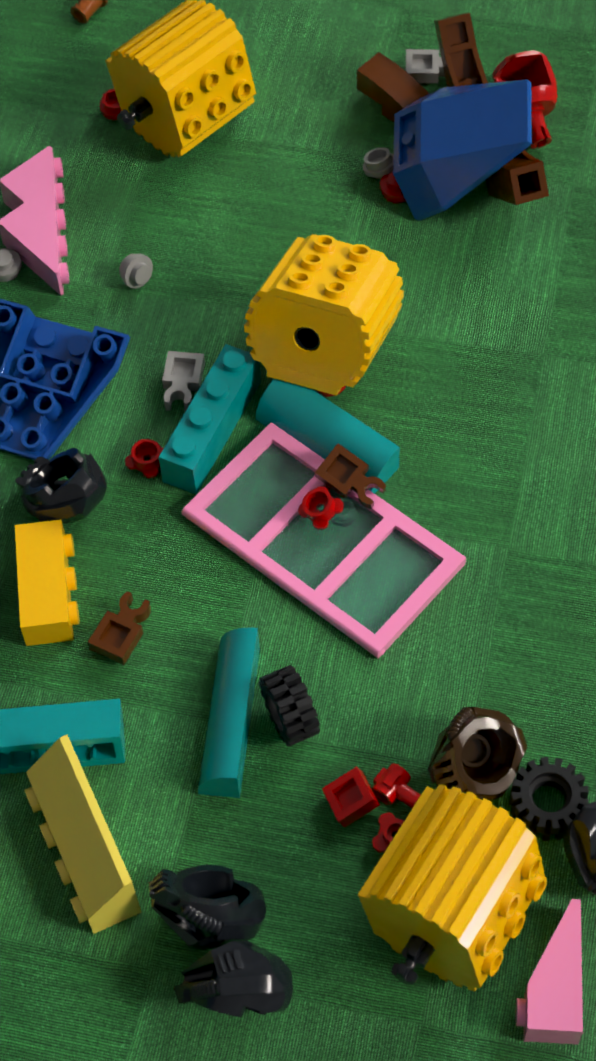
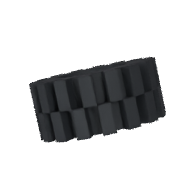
(289, 705)
(547, 775)

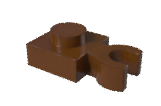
(345, 473)
(120, 633)

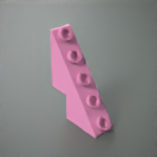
(36, 218)

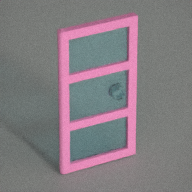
(359, 574)

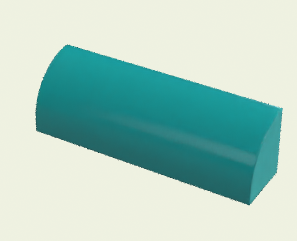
(323, 425)
(230, 714)
(92, 727)

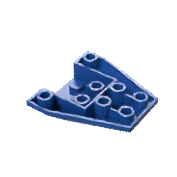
(458, 140)
(49, 378)

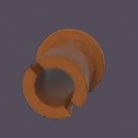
(86, 8)

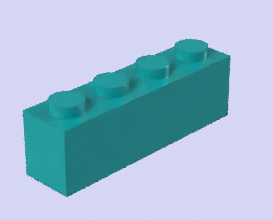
(210, 419)

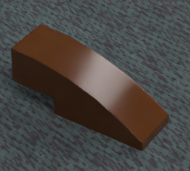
(388, 85)

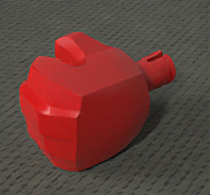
(537, 69)

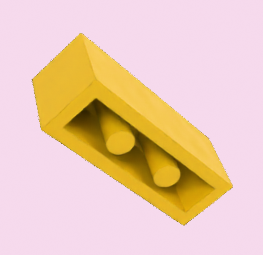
(45, 582)

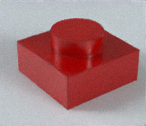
(350, 797)

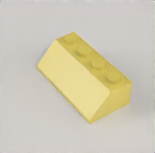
(82, 837)

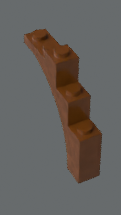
(523, 176)

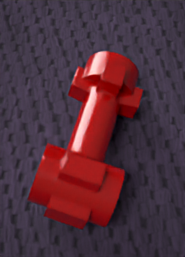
(392, 784)

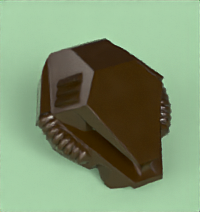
(478, 753)

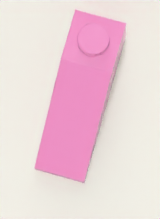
(554, 993)

